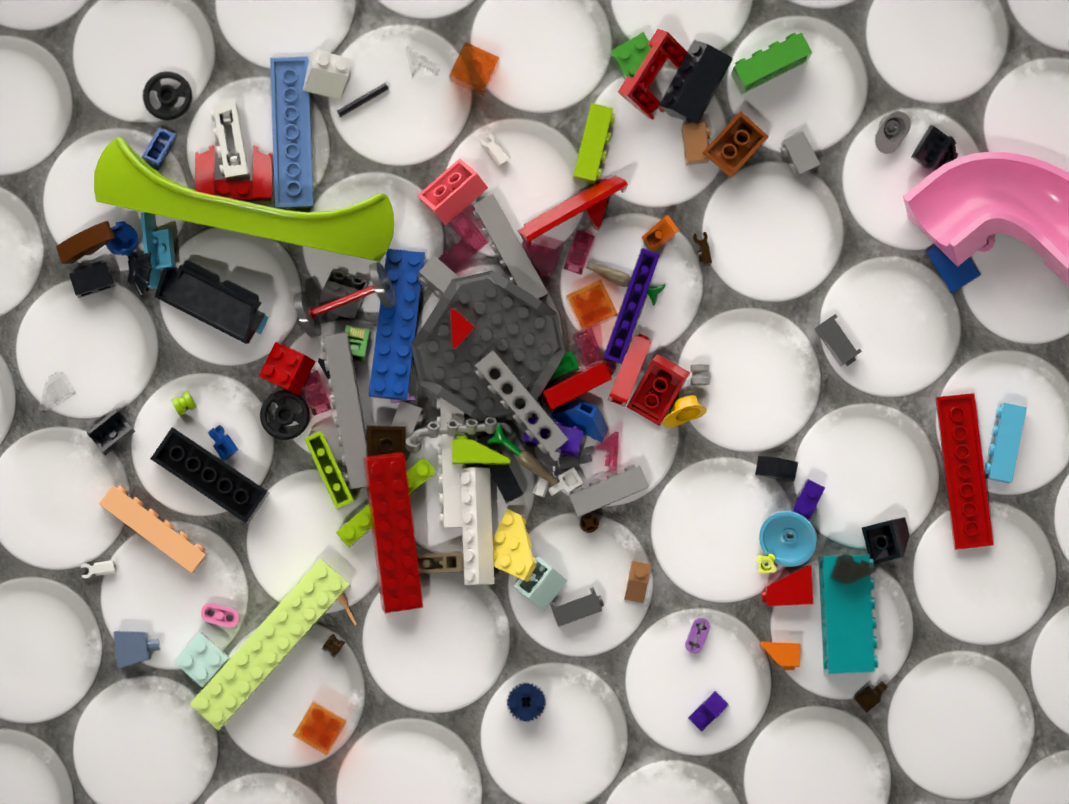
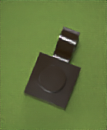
(704, 253)
(869, 697)

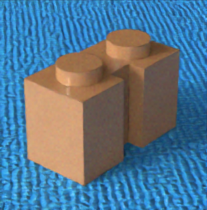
(695, 142)

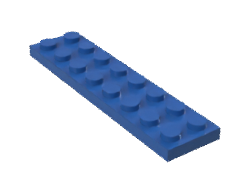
(397, 327)

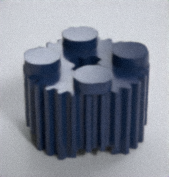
(537, 702)

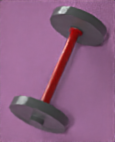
(309, 314)

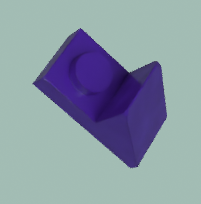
(708, 711)

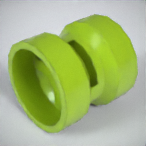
(183, 403)

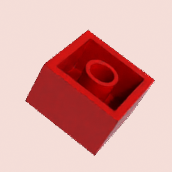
(287, 368)

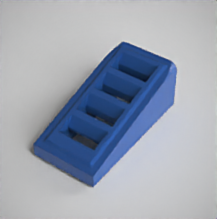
(156, 164)

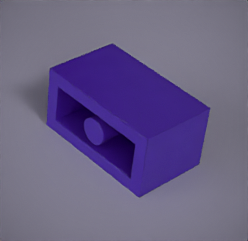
(808, 499)

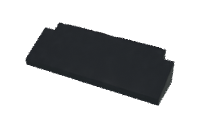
(211, 301)

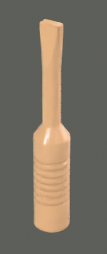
(343, 601)

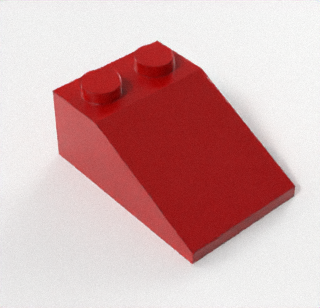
(658, 389)

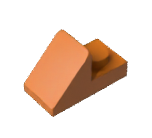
(660, 233)

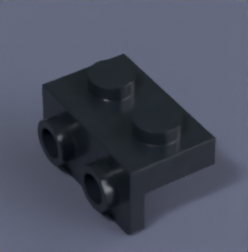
(110, 431)

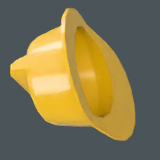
(684, 410)

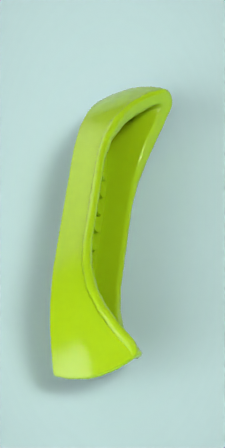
(130, 182)

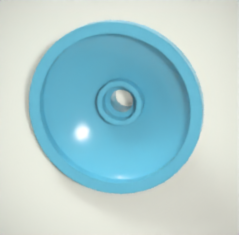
(787, 549)

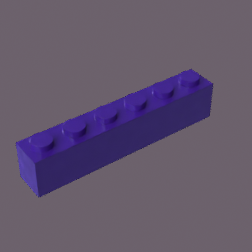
(631, 305)

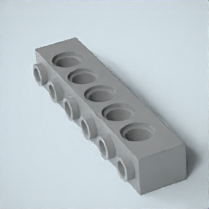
(556, 437)

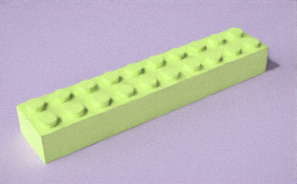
(269, 644)

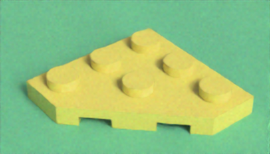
(513, 547)

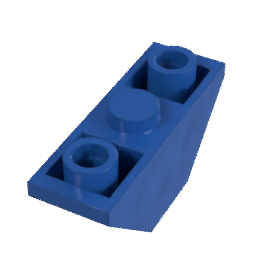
(582, 415)

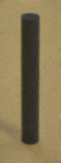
(362, 100)

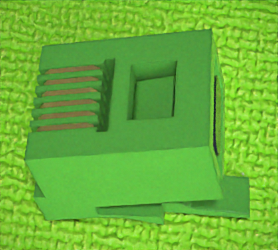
(359, 342)

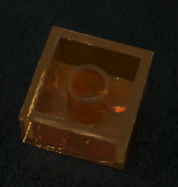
(474, 68)
(591, 305)
(320, 728)

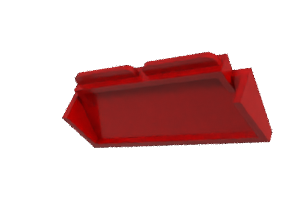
(571, 208)

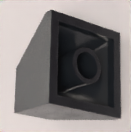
(886, 540)

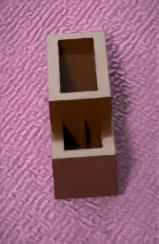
(85, 243)

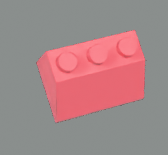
(453, 191)

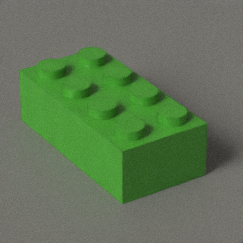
(771, 62)

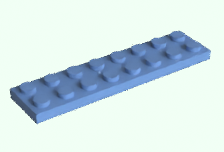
(291, 133)

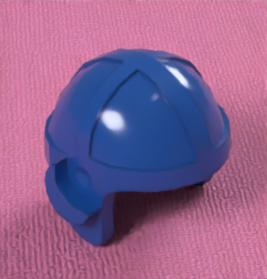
(124, 240)

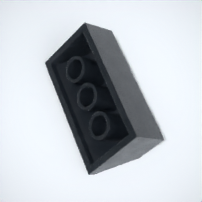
(695, 82)

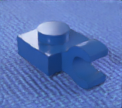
(223, 444)

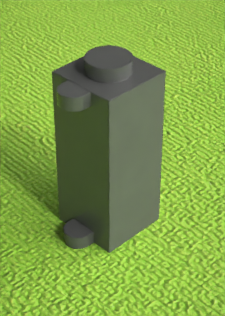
(837, 341)
(577, 608)

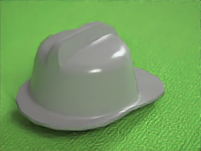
(892, 131)

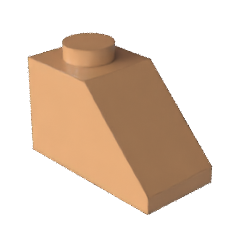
(637, 581)

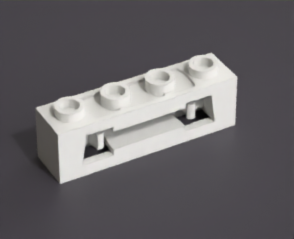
(224, 110)

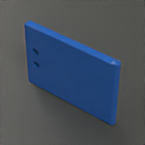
(953, 276)

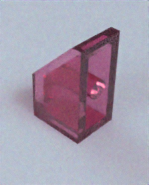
(467, 233)
(542, 258)

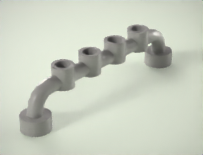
(413, 443)

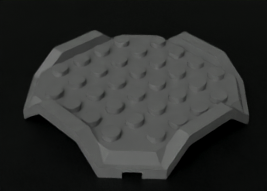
(505, 321)

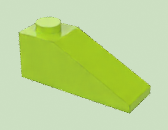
(471, 452)

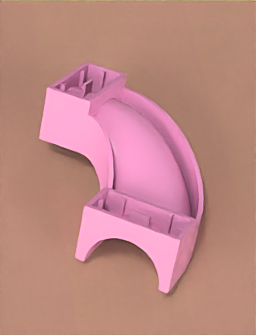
(993, 196)

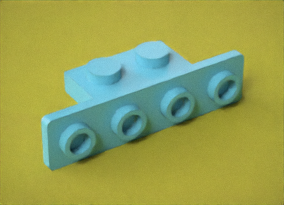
(160, 246)

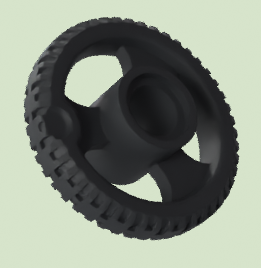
(183, 90)
(301, 418)

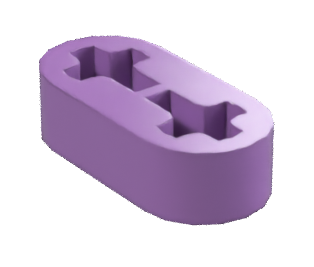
(693, 632)

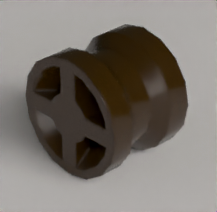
(589, 523)
(333, 645)

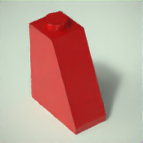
(790, 590)

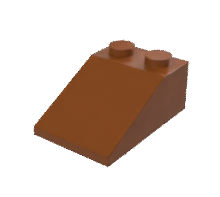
(735, 144)

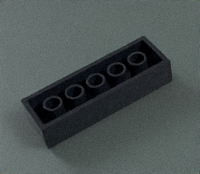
(210, 475)

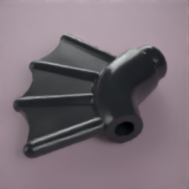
(139, 271)

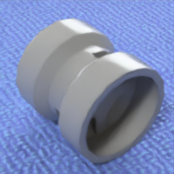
(700, 374)

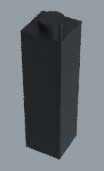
(501, 474)

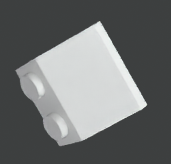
(326, 74)

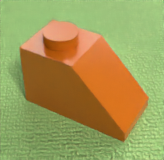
(783, 654)

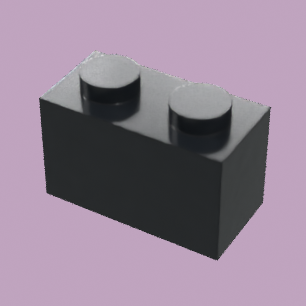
(91, 279)

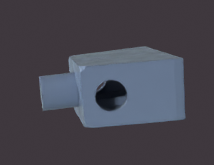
(133, 647)

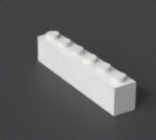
(477, 526)

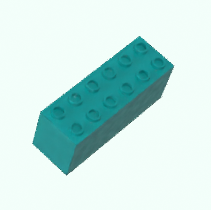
(847, 621)

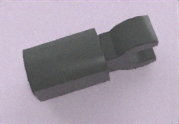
(569, 461)

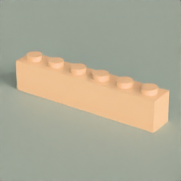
(153, 529)

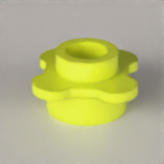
(762, 567)

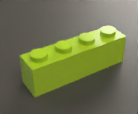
(593, 143)
(329, 470)

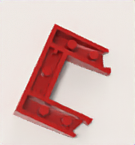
(635, 90)
(243, 190)

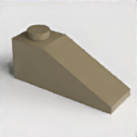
(441, 563)

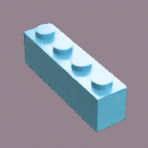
(1006, 443)

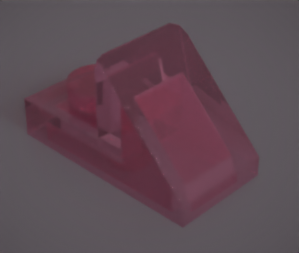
(456, 256)
(587, 346)
(610, 445)

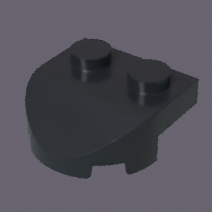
(935, 149)

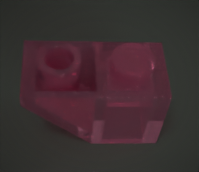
(578, 252)
(316, 394)

